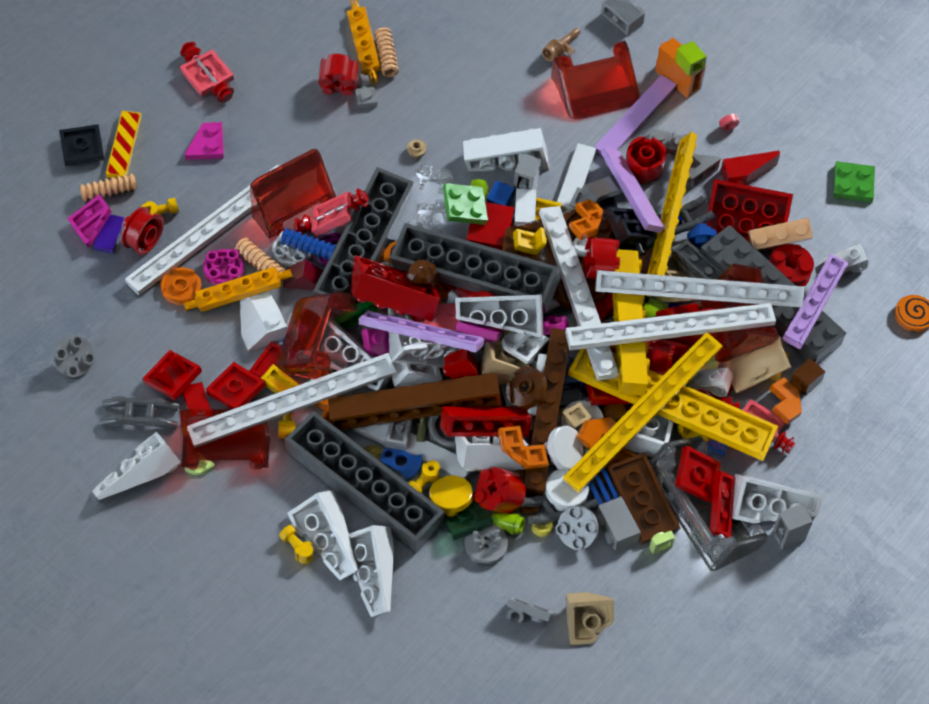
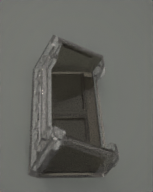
(695, 513)

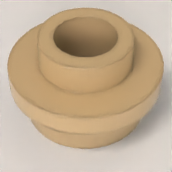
(416, 152)

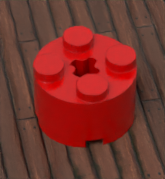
(338, 74)
(646, 159)
(600, 256)
(499, 490)

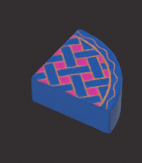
(716, 446)

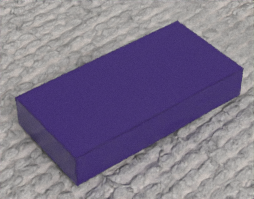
(109, 234)

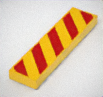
(123, 144)

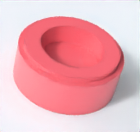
(729, 122)

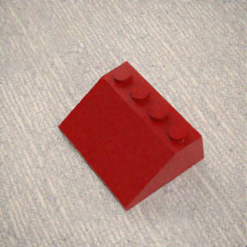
(747, 207)
(390, 289)

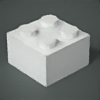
(651, 437)

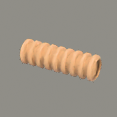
(386, 52)
(108, 187)
(256, 256)

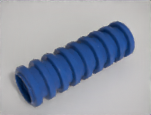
(307, 244)

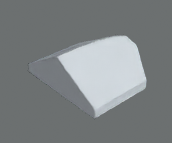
(524, 346)

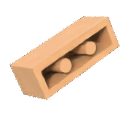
(780, 234)

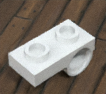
(854, 256)
(713, 380)

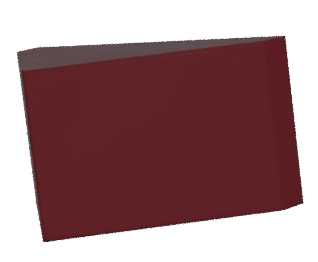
(304, 276)

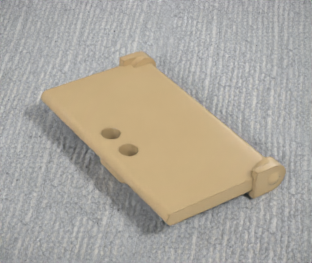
(756, 364)

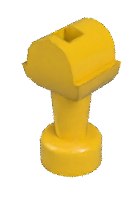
(171, 206)
(285, 426)
(430, 474)
(303, 550)

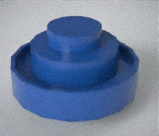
(701, 235)

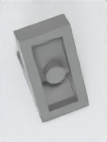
(701, 169)

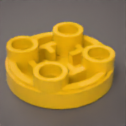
(451, 494)

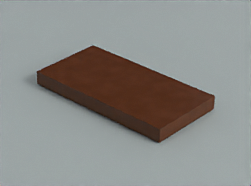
(643, 496)

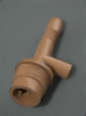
(557, 48)

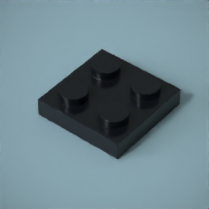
(81, 145)

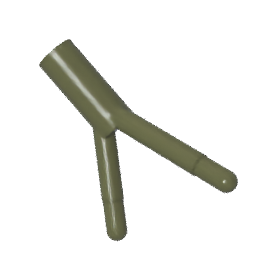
(422, 426)

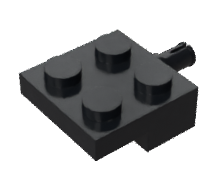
(629, 229)

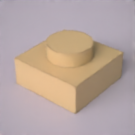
(576, 416)

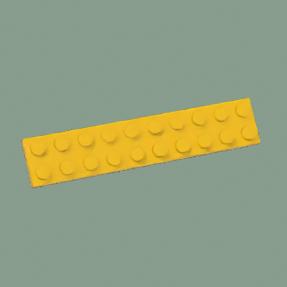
(693, 411)

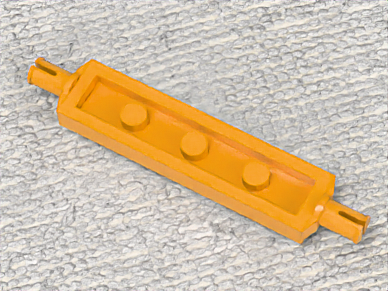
(364, 41)
(237, 289)

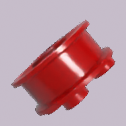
(142, 230)
(795, 257)

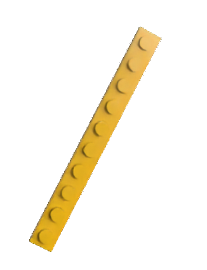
(672, 205)
(642, 413)

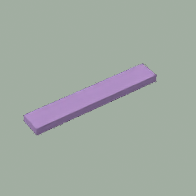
(637, 115)
(632, 190)
(815, 301)
(421, 331)

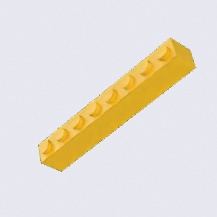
(631, 356)

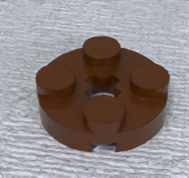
(536, 391)

